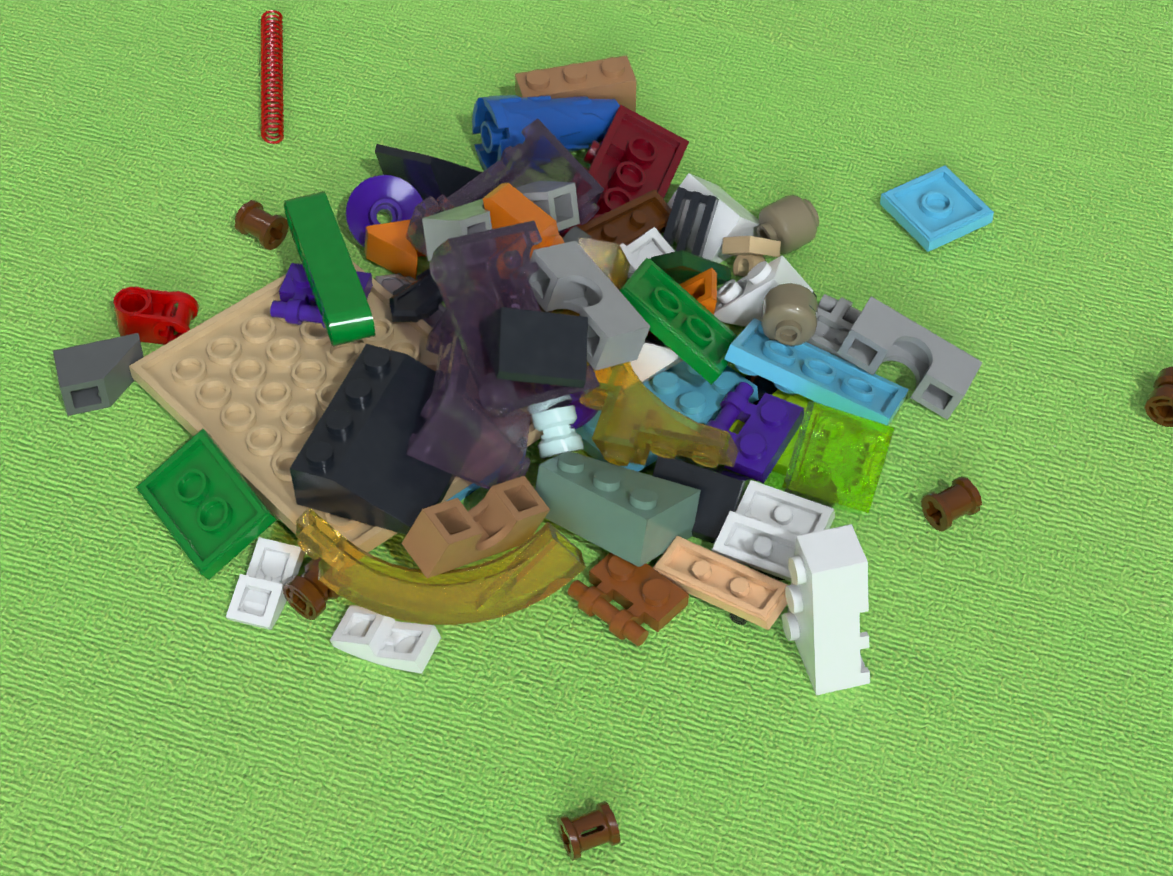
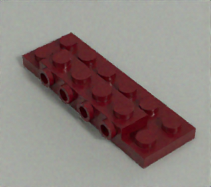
(632, 160)

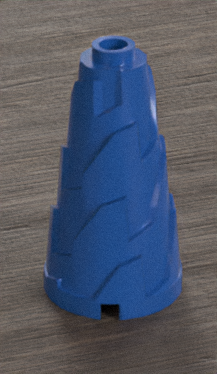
(570, 119)

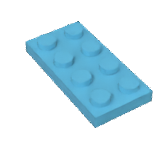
(816, 375)
(685, 393)

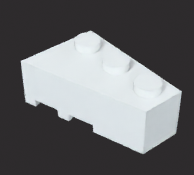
(826, 606)

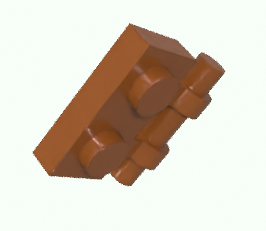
(640, 590)

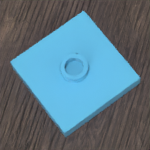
(936, 208)

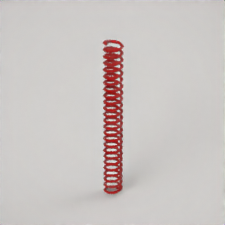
(264, 76)

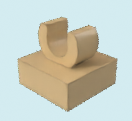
(749, 252)

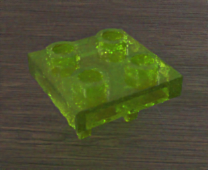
(838, 457)

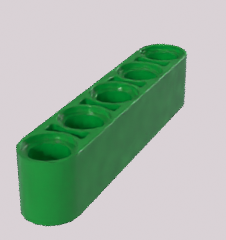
(329, 269)

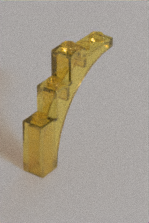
(631, 415)

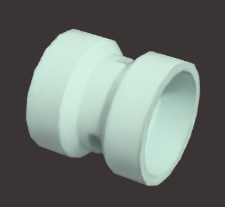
(557, 431)

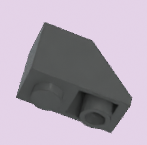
(96, 372)

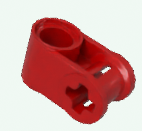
(153, 313)

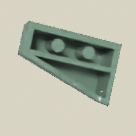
(616, 506)

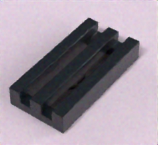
(675, 215)

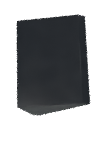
(424, 172)
(536, 346)
(719, 492)

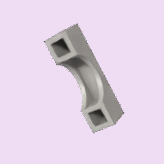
(553, 197)

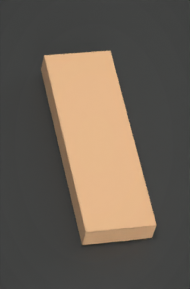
(723, 582)

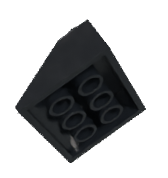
(358, 450)

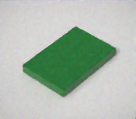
(679, 320)
(206, 504)

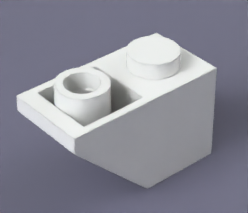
(743, 300)

